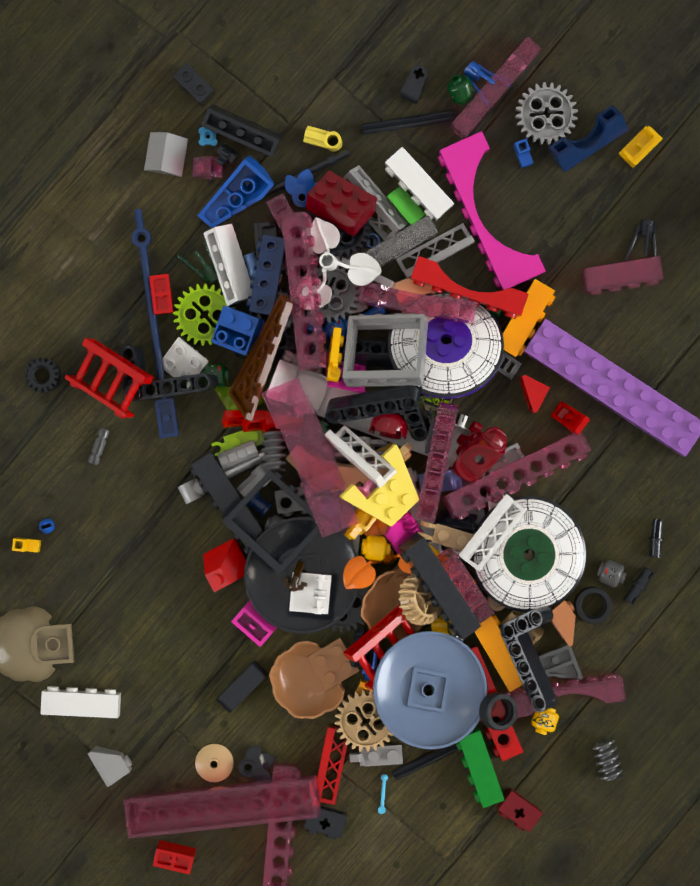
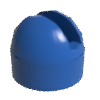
(44, 522)

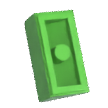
(405, 206)

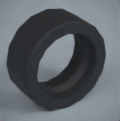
(592, 619)
(510, 713)

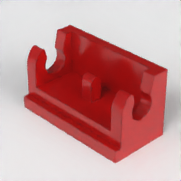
(161, 294)
(174, 857)

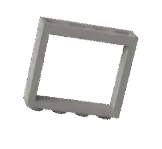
(384, 377)

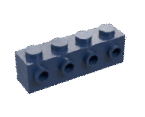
(267, 276)

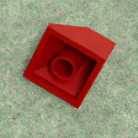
(224, 564)

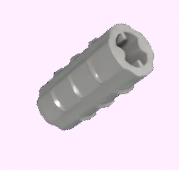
(238, 455)

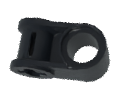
(413, 87)

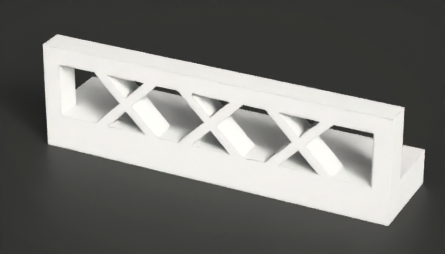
(358, 459)
(487, 527)

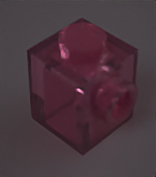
(207, 167)

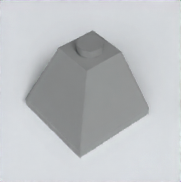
(110, 764)

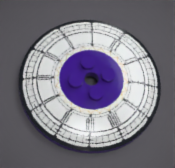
(455, 367)

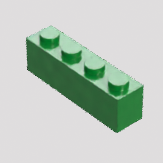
(481, 769)

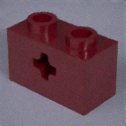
(513, 801)

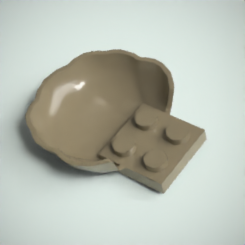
(33, 645)

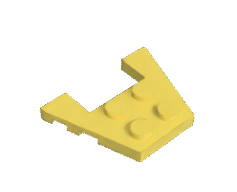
(390, 500)

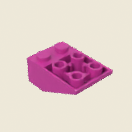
(253, 625)

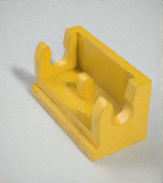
(640, 146)

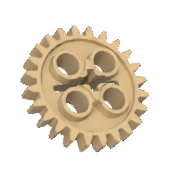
(351, 729)

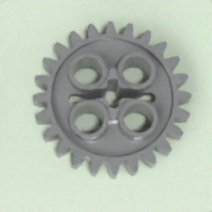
(544, 96)

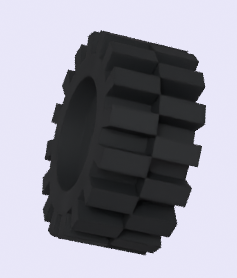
(31, 371)

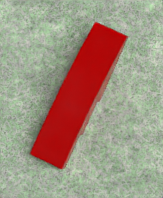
(261, 421)

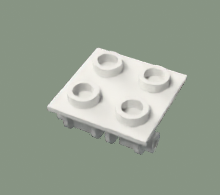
(183, 360)
(313, 597)

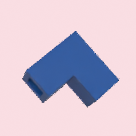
(522, 152)

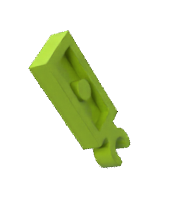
(238, 439)

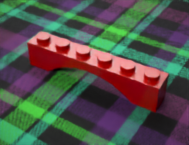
(508, 300)

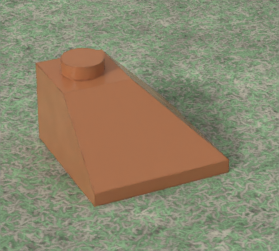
(564, 620)

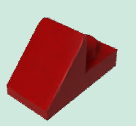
(570, 418)

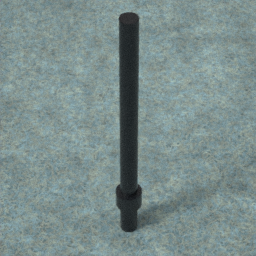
(330, 160)

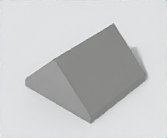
(166, 153)

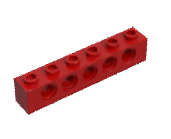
(511, 746)

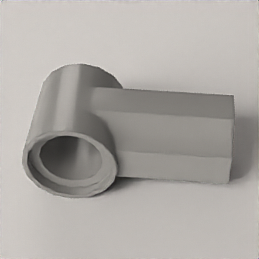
(256, 475)

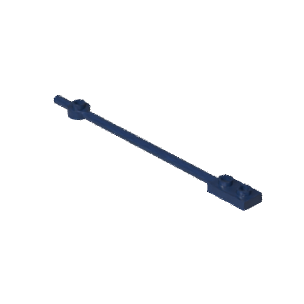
(164, 407)

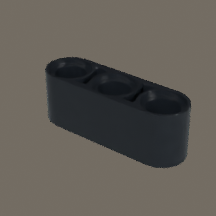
(242, 686)

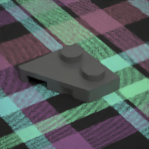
(561, 663)

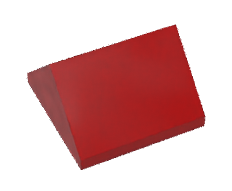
(533, 392)

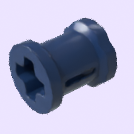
(259, 504)

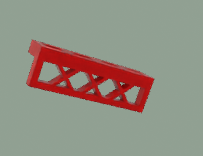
(323, 768)

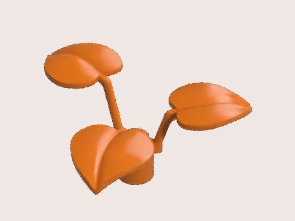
(360, 573)

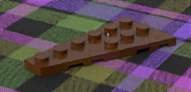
(254, 372)

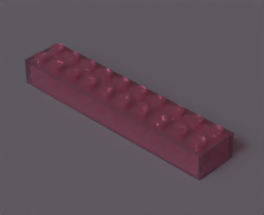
(222, 806)

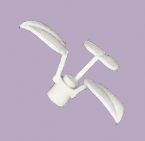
(362, 267)

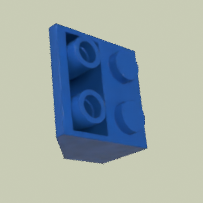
(237, 330)

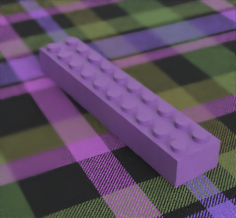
(614, 387)

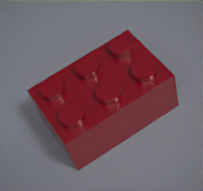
(341, 203)

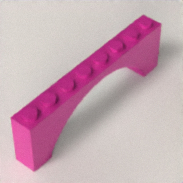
(461, 164)

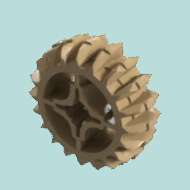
(416, 602)

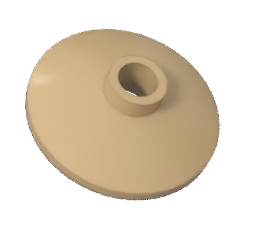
(216, 753)

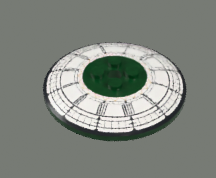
(556, 561)

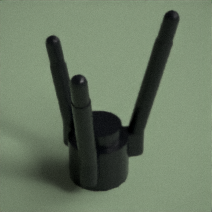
(647, 230)

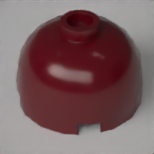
(389, 426)

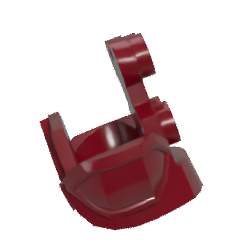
(490, 444)

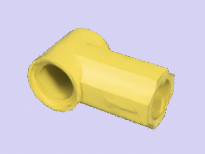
(321, 137)

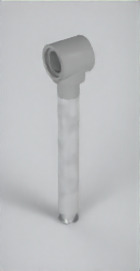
(192, 490)

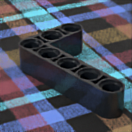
(162, 386)
(380, 402)
(526, 658)

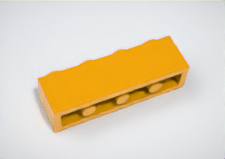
(522, 327)
(494, 645)

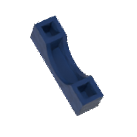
(608, 127)

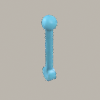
(381, 809)

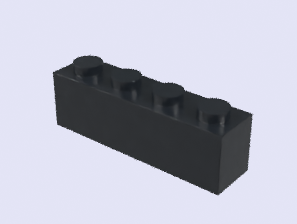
(241, 130)

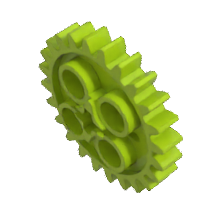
(189, 326)

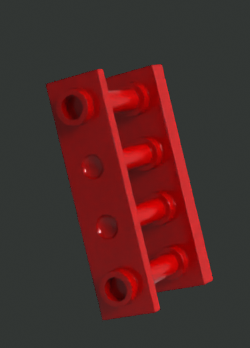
(124, 368)
(372, 638)

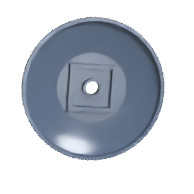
(456, 685)

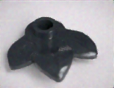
(260, 764)

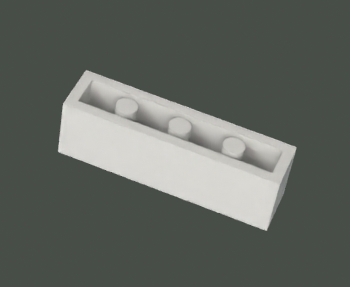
(418, 183)
(229, 264)
(80, 703)

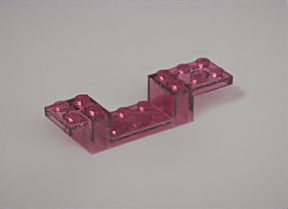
(312, 456)

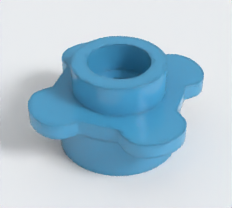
(207, 141)

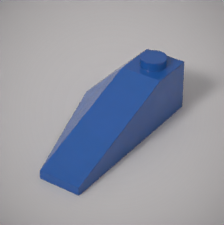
(243, 188)

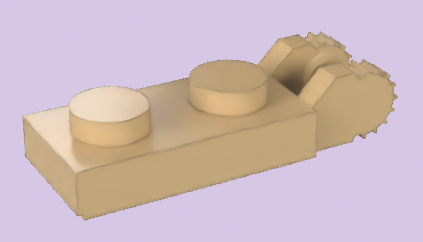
(447, 536)

